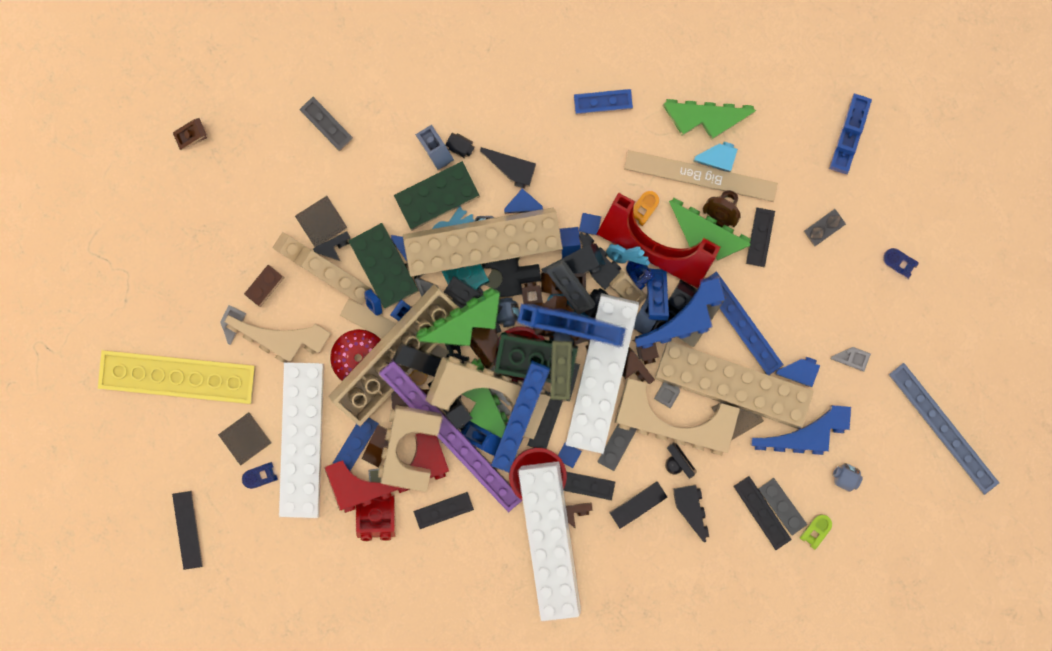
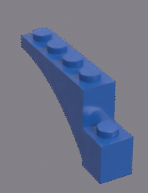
(691, 318)
(571, 323)
(811, 437)

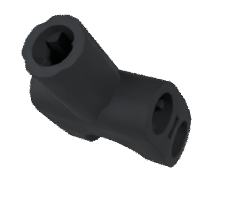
(514, 275)

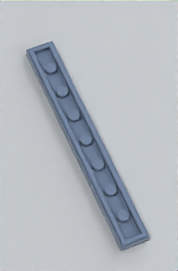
(944, 428)

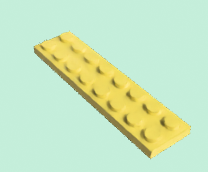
(176, 377)

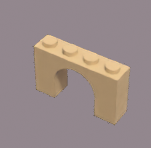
(403, 422)

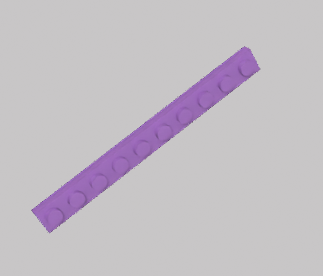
(452, 437)

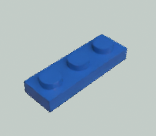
(603, 101)
(658, 296)
(356, 443)

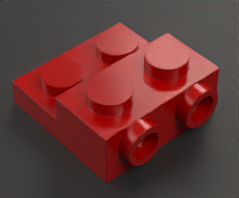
(376, 519)

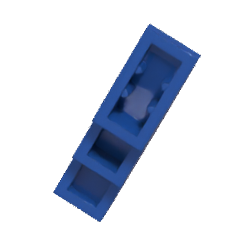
(850, 133)

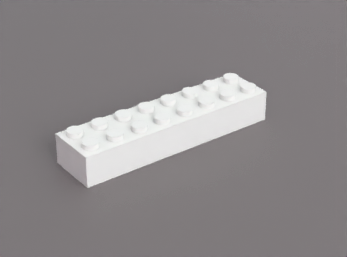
(601, 378)
(301, 440)
(549, 541)

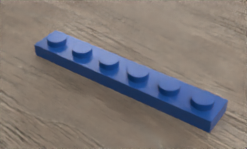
(748, 331)
(520, 416)

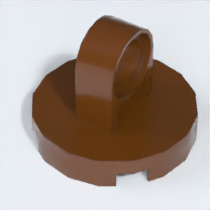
(723, 210)

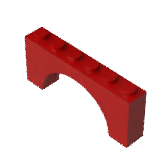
(686, 264)
(352, 491)

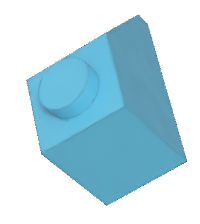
(718, 157)

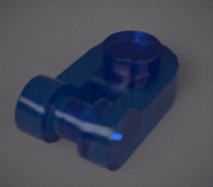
(893, 259)
(635, 270)
(253, 479)

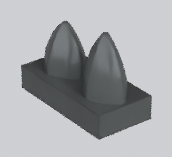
(824, 227)

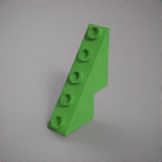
(712, 117)
(697, 227)
(458, 326)
(486, 410)

